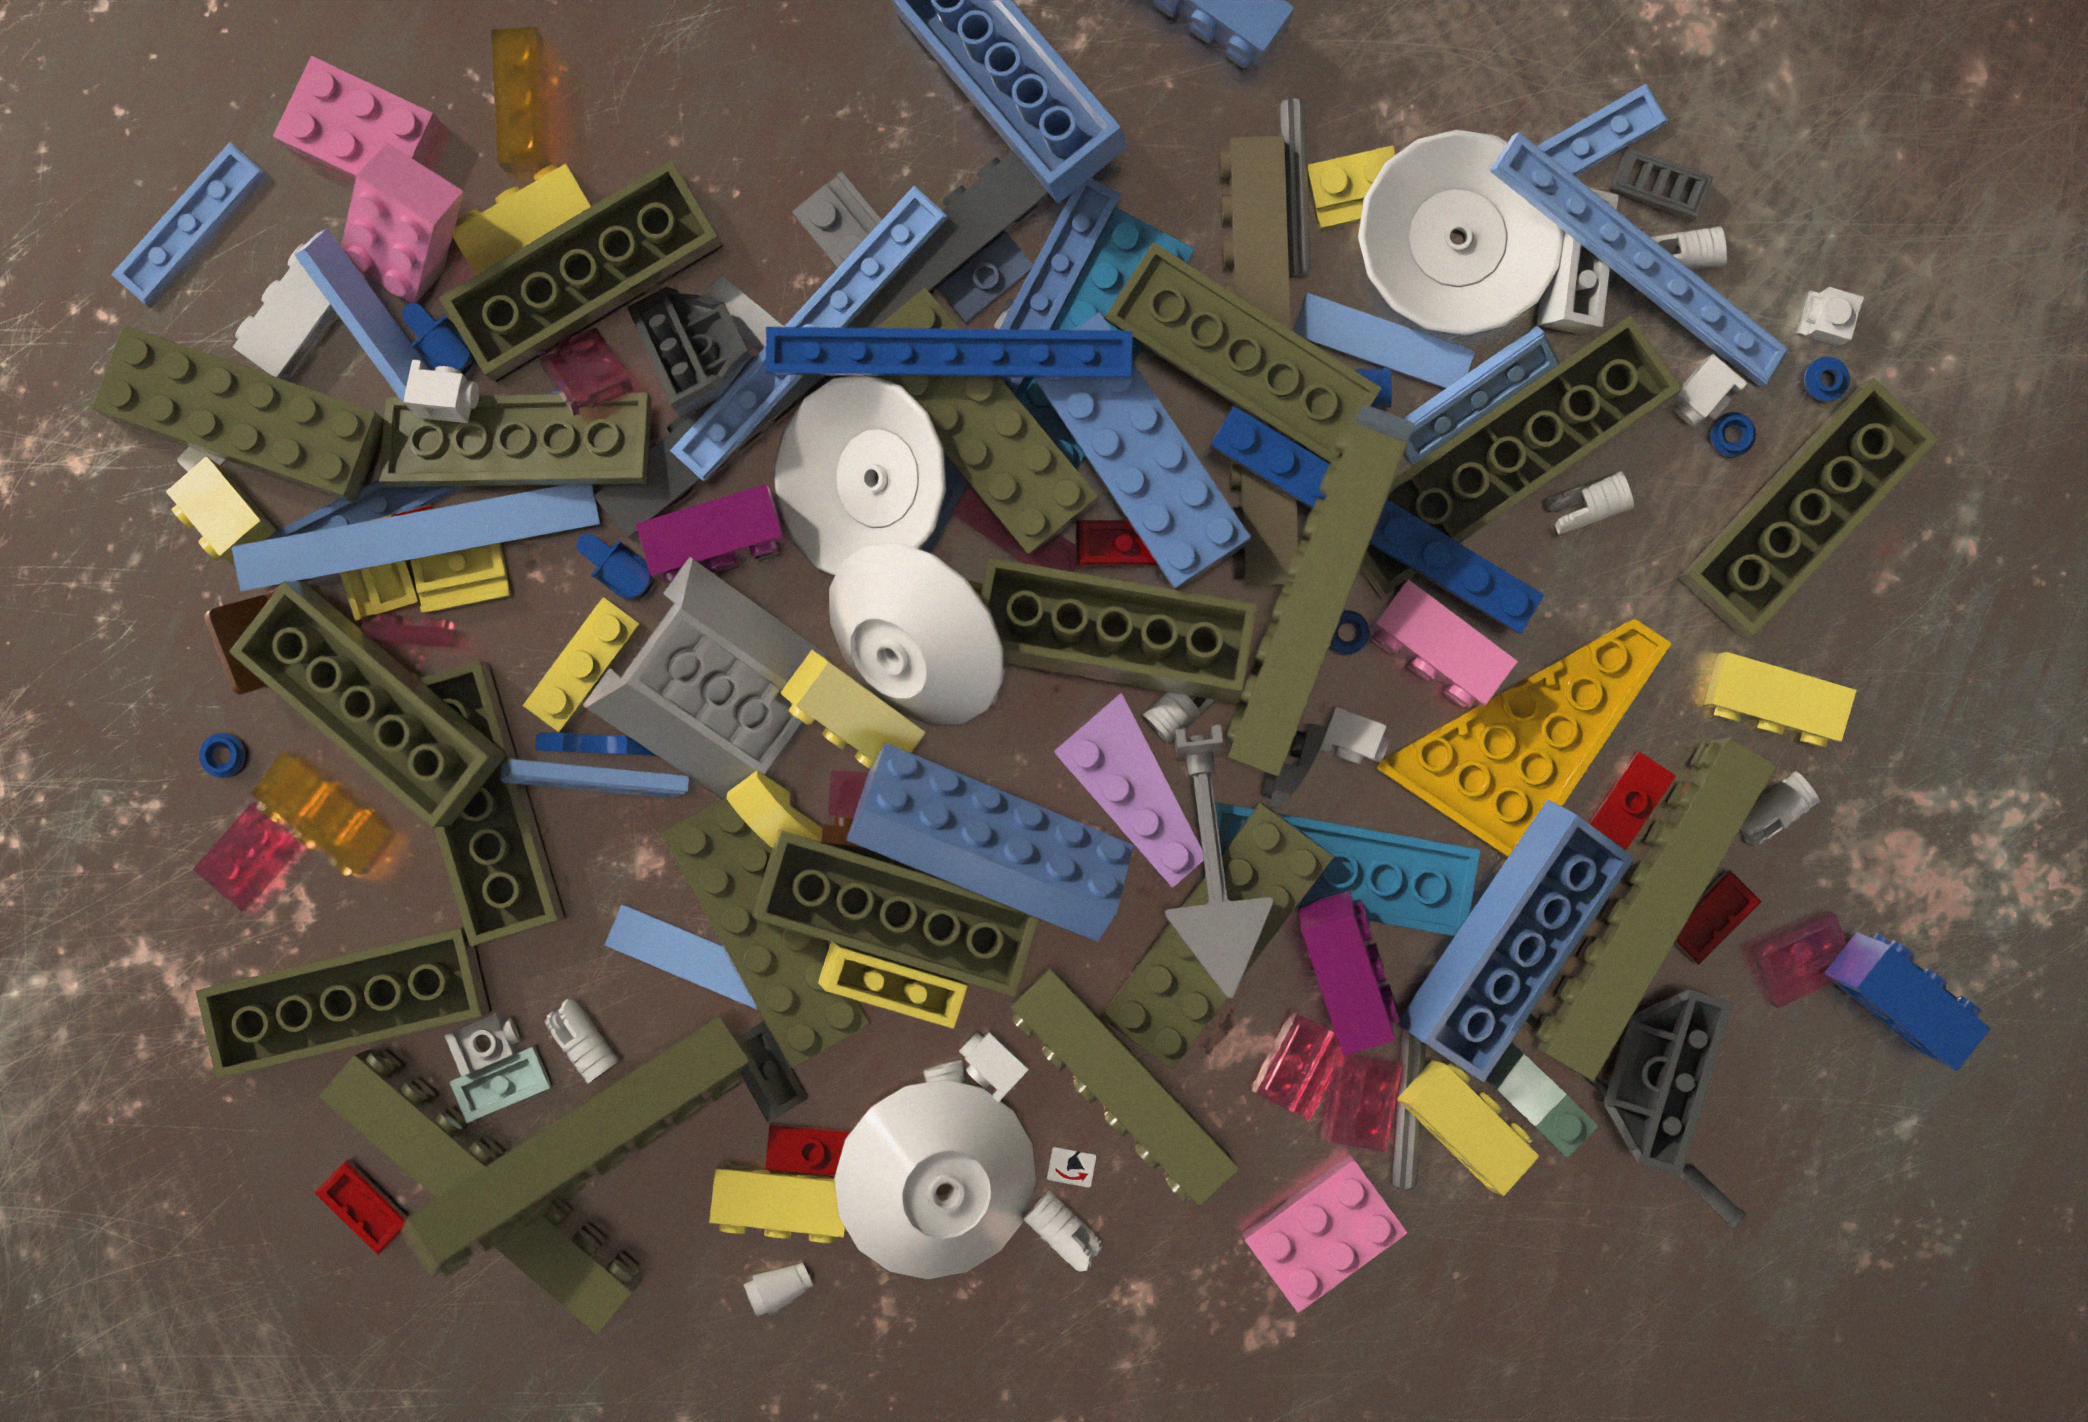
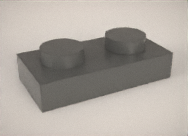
(768, 1073)

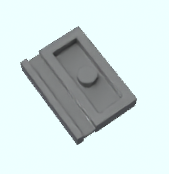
(837, 218)

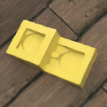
(767, 808)

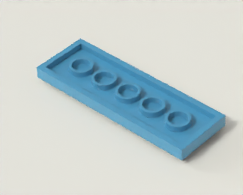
(1095, 291)
(1394, 875)

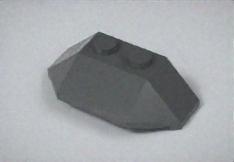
(690, 346)
(1665, 1076)

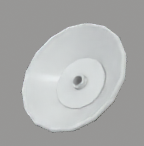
(1407, 246)
(831, 464)
(916, 633)
(913, 1146)

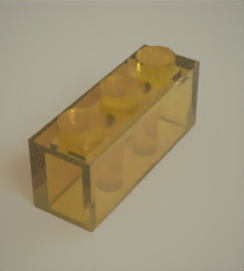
(520, 99)
(323, 814)

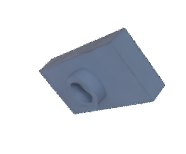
(985, 278)

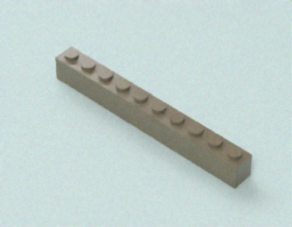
(1261, 278)

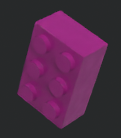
(714, 533)
(1349, 972)

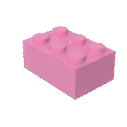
(349, 120)
(400, 223)
(1441, 646)
(1323, 1233)

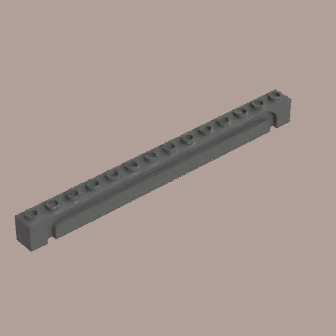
(975, 220)

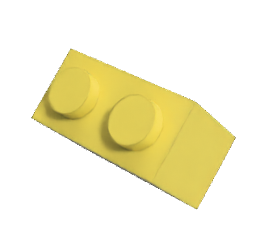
(218, 509)

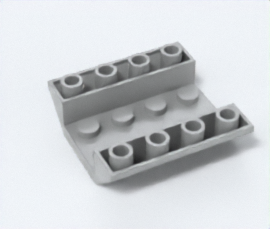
(708, 684)

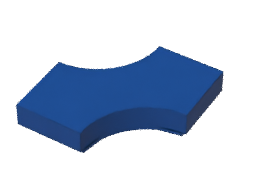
(590, 744)

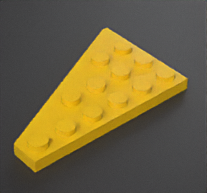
(1529, 741)

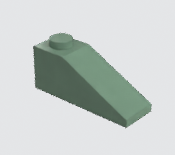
(1540, 1101)

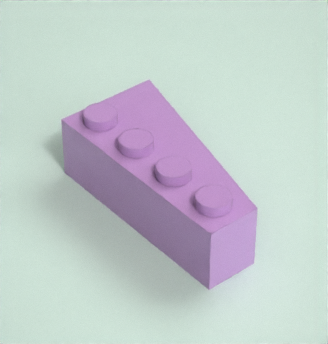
(1126, 781)

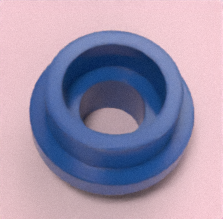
(1813, 381)
(1746, 431)
(1360, 638)
(209, 750)

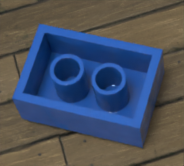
(1908, 999)

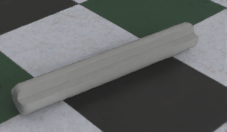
(1297, 200)
(1407, 1126)

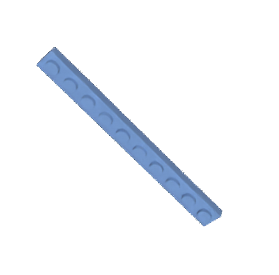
(1044, 296)

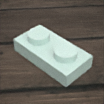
(500, 1084)

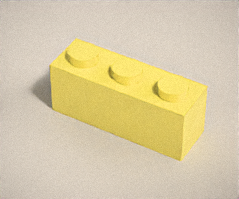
(519, 217)
(582, 665)
(1779, 699)
(847, 710)
(892, 985)
(1469, 1126)
(775, 1202)

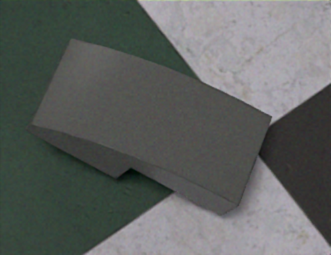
(1305, 748)

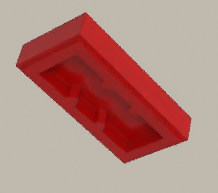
(1632, 800)
(1716, 916)
(804, 1149)
(362, 1206)

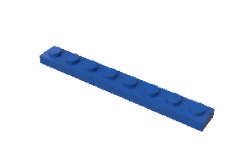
(948, 352)
(1396, 532)

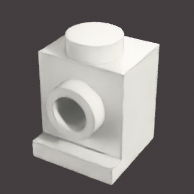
(1830, 316)
(1706, 391)
(440, 393)
(1354, 736)
(463, 1044)
(993, 1063)

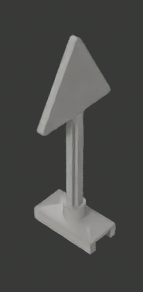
(1222, 930)

